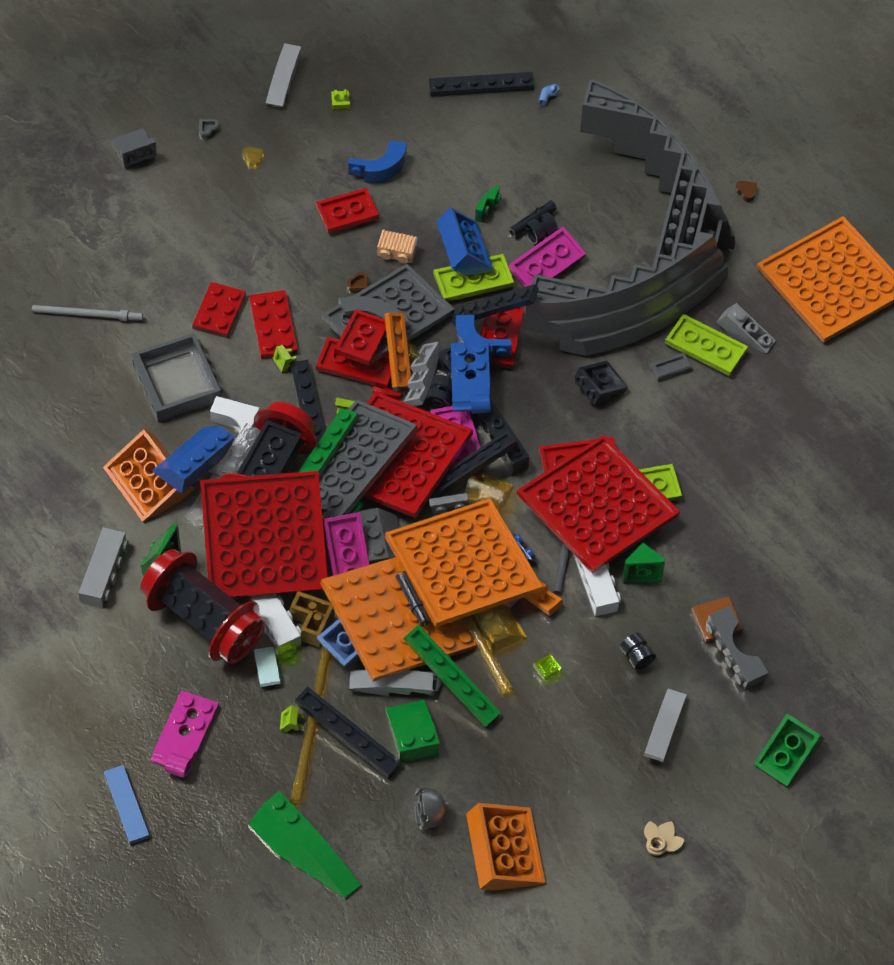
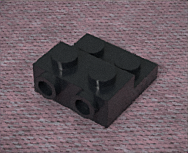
(599, 381)

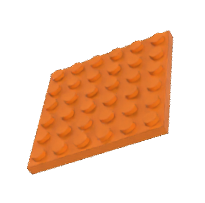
(831, 278)
(463, 562)
(379, 618)

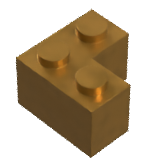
(315, 615)

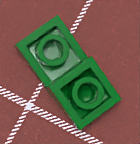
(487, 203)

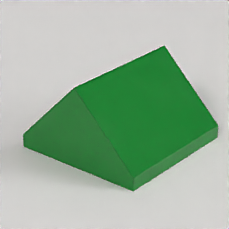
(643, 566)

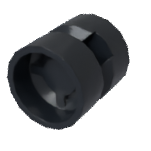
(538, 229)
(440, 392)
(638, 652)

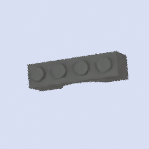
(747, 669)

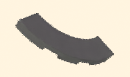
(368, 305)

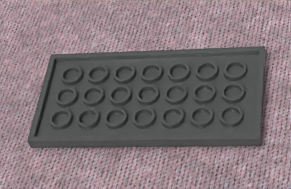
(361, 458)

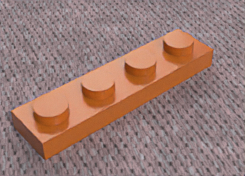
(397, 349)

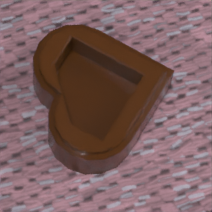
(746, 190)
(357, 283)

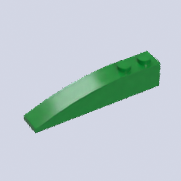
(298, 842)

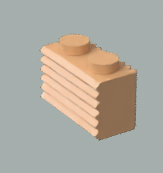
(397, 246)

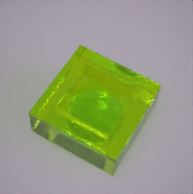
(285, 652)
(547, 667)

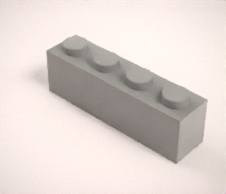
(103, 567)

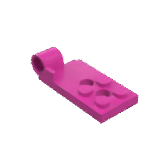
(178, 751)

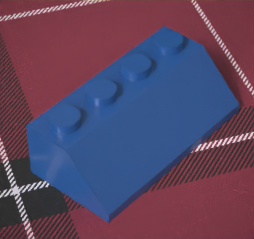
(463, 243)
(195, 457)

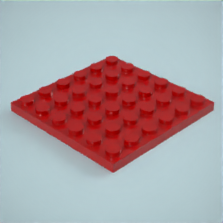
(421, 462)
(598, 503)
(264, 533)

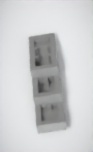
(283, 75)
(423, 373)
(399, 683)
(665, 725)

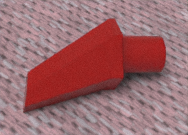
(388, 392)

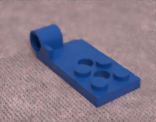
(473, 393)

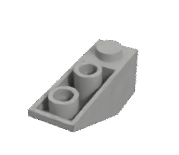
(745, 328)

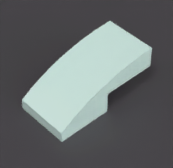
(266, 666)

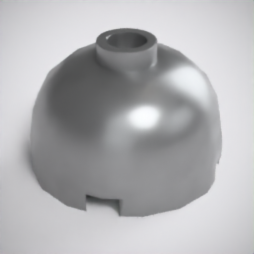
(430, 808)

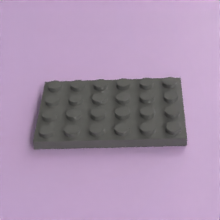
(406, 293)

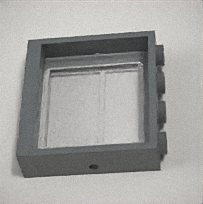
(176, 377)

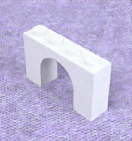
(232, 414)

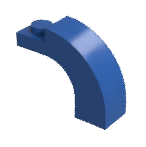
(381, 168)
(466, 333)

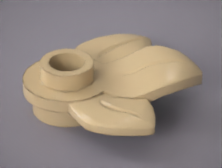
(662, 836)

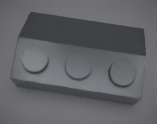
(375, 525)

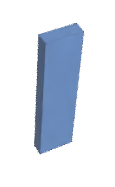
(126, 804)

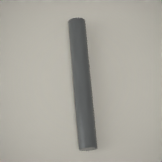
(561, 570)

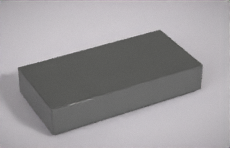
(670, 367)

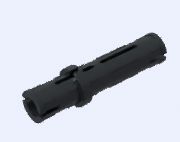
(518, 228)
(416, 604)

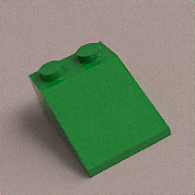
(166, 541)
(412, 730)
(788, 750)

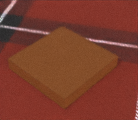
(703, 610)

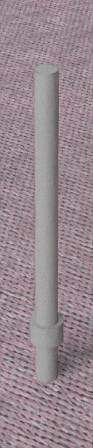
(123, 315)

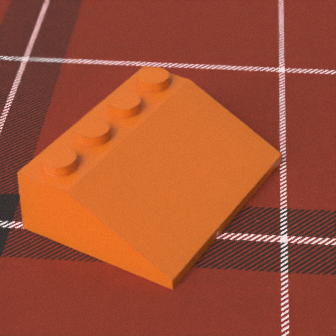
(135, 478)
(504, 847)

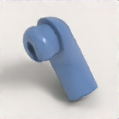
(547, 92)

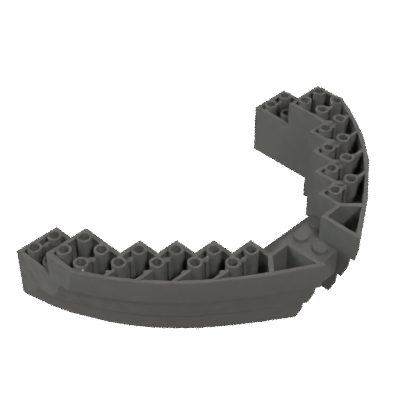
(687, 254)

